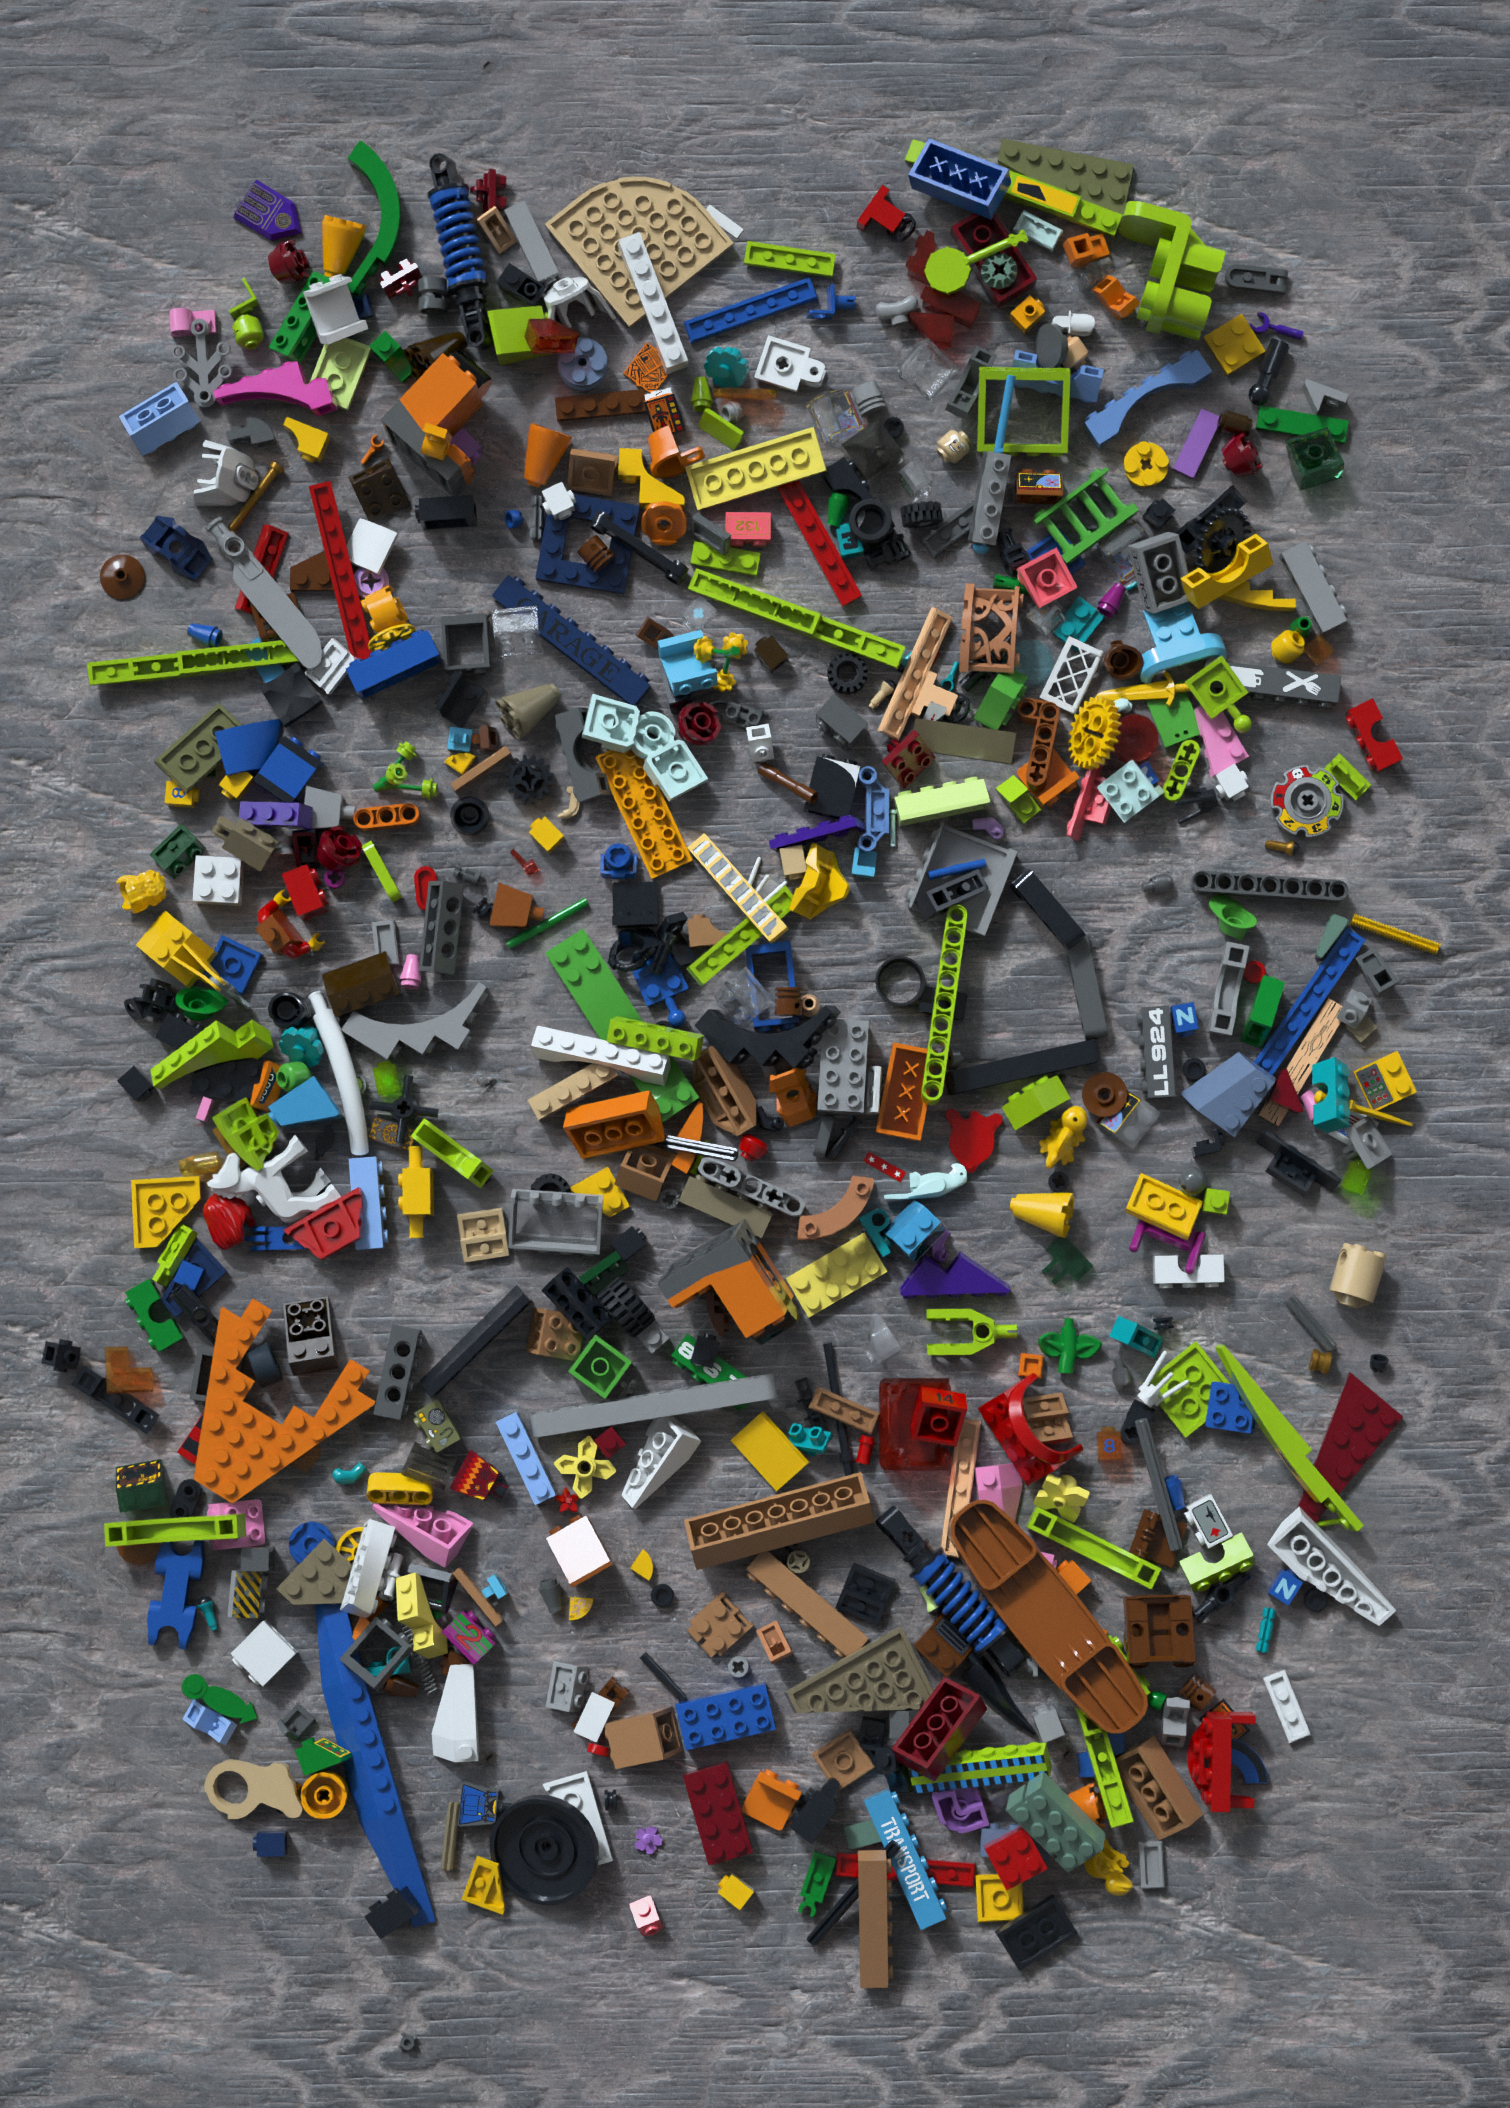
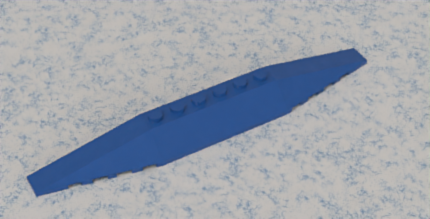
(369, 1769)

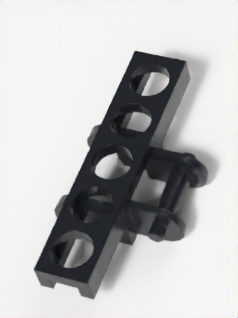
(809, 1413)

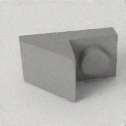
(1317, 392)

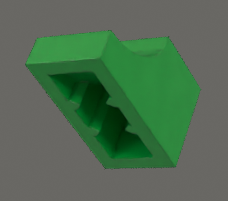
(392, 356)

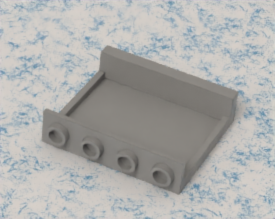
(957, 847)

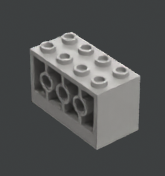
(843, 1068)

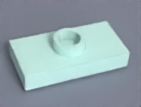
(1038, 230)

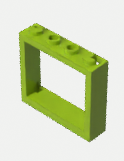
(1021, 373)

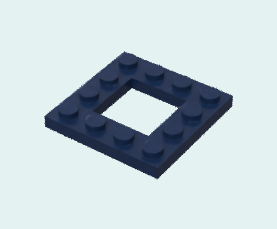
(611, 578)

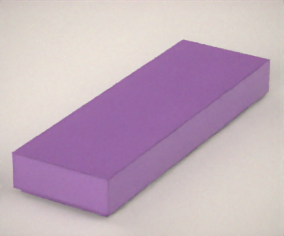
(1196, 444)

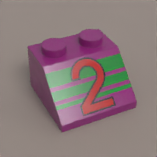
(470, 1636)

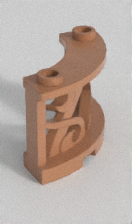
(978, 599)
(839, 1216)

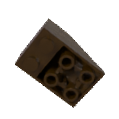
(310, 1336)

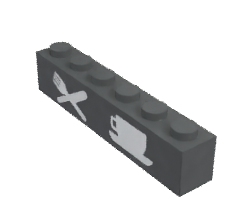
(1285, 684)

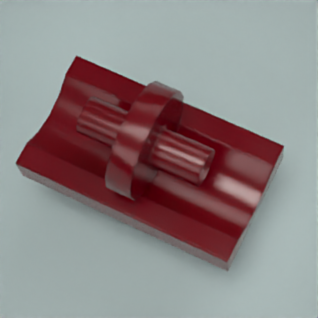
(486, 190)
(402, 281)

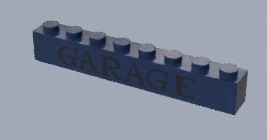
(575, 644)

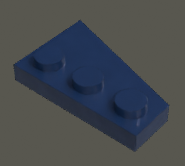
(203, 1258)

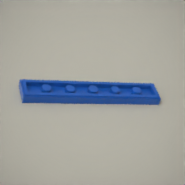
(750, 310)

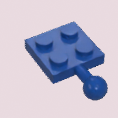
(663, 988)

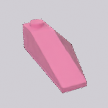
(1000, 1485)
(428, 1530)

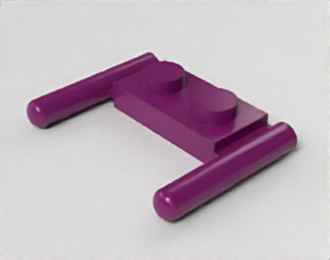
(1193, 1243)

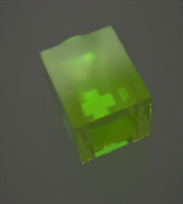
(387, 1078)
(1355, 1177)

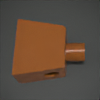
(514, 908)

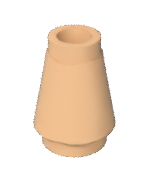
(809, 1012)

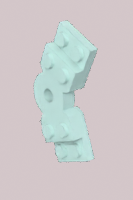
(622, 728)

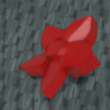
(567, 1501)

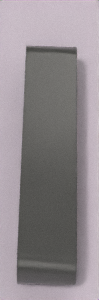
(1086, 990)

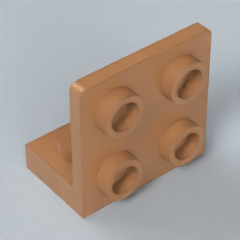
(553, 1335)

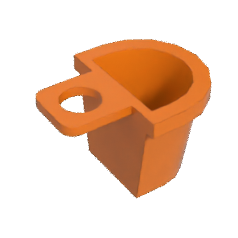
(666, 457)

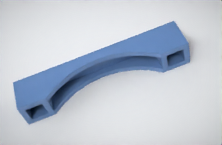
(1186, 373)

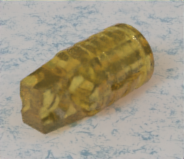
(200, 1164)

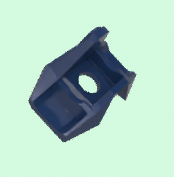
(194, 553)

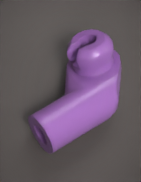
(938, 1250)

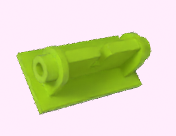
(1347, 777)

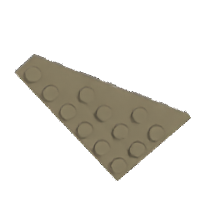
(870, 1679)

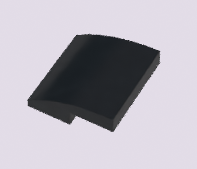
(865, 1593)

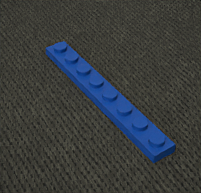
(1309, 1001)

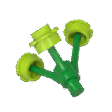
(396, 775)

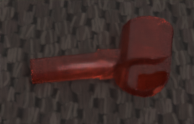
(529, 867)

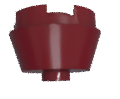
(288, 263)
(1241, 456)
(698, 723)
(338, 849)

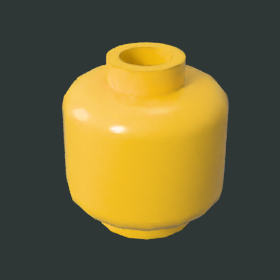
(1287, 646)

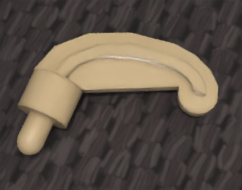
(573, 806)

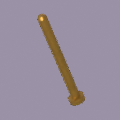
(256, 495)

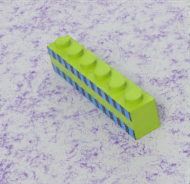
(988, 1767)

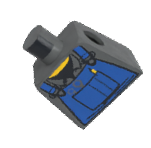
(480, 1804)

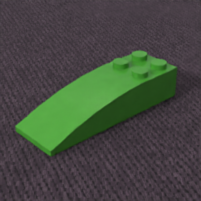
(591, 982)

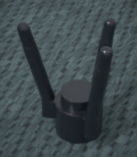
(1203, 798)

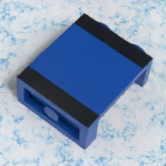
(288, 770)

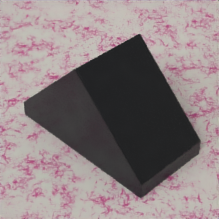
(306, 847)

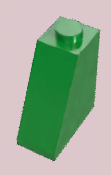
(1262, 1011)

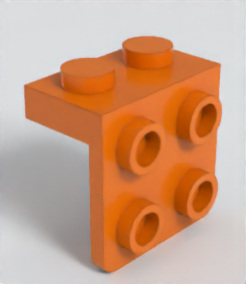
(1059, 780)
(771, 1799)

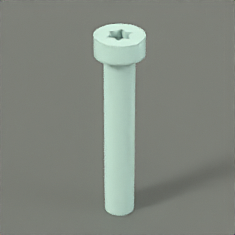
(892, 828)

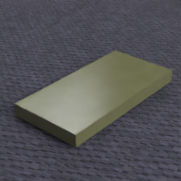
(196, 750)

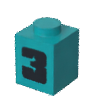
(847, 543)

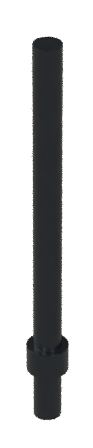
(845, 1455)

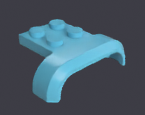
(1176, 641)

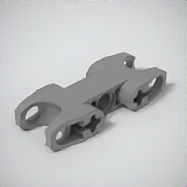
(741, 1180)

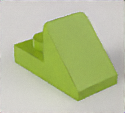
(1018, 799)

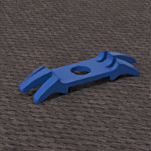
(274, 1239)

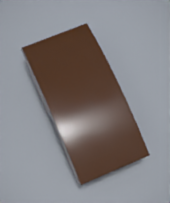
(719, 1322)

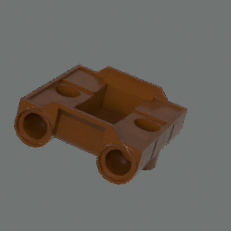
(1159, 1613)

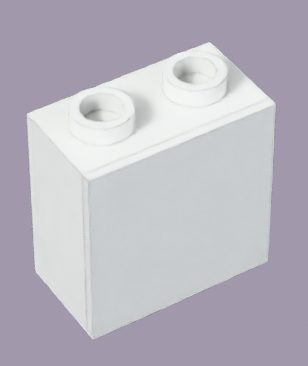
(263, 1653)

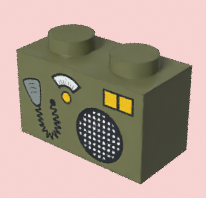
(437, 1426)

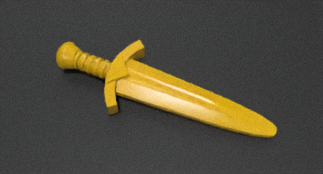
(1154, 690)
(1320, 1096)

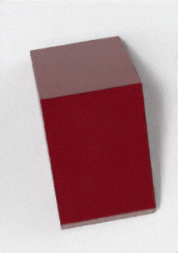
(1284, 1093)

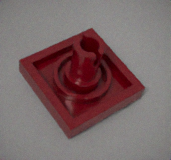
(907, 758)

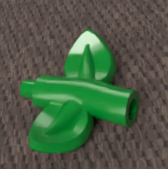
(1068, 1346)

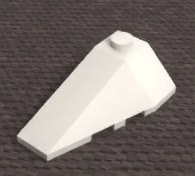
(665, 1451)
(456, 1721)

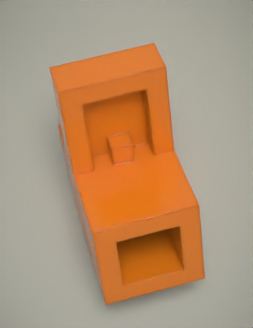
(1085, 249)
(1115, 298)

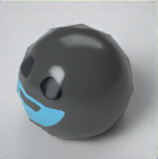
(1192, 1181)

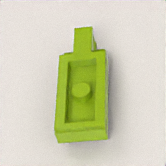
(174, 1254)

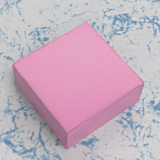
(205, 1109)

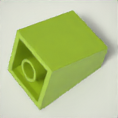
(508, 332)

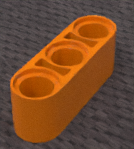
(376, 814)

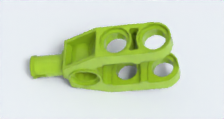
(978, 1319)

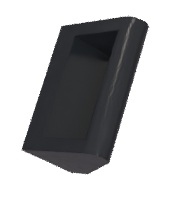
(439, 1577)

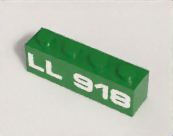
(720, 1372)

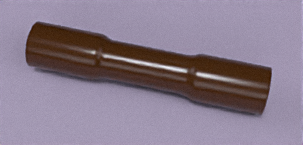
(797, 788)

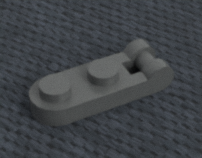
(1256, 278)

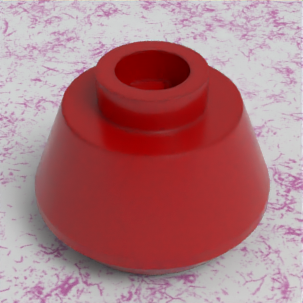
(752, 1147)

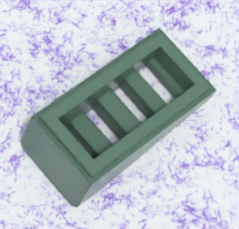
(1333, 929)

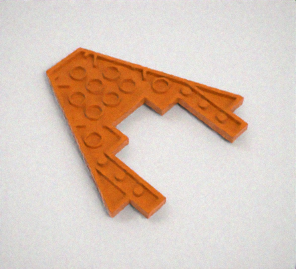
(243, 1444)

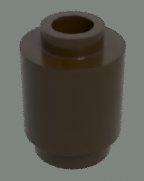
(1234, 423)

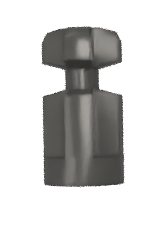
(468, 875)

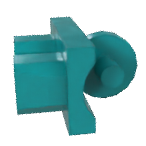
(809, 1440)

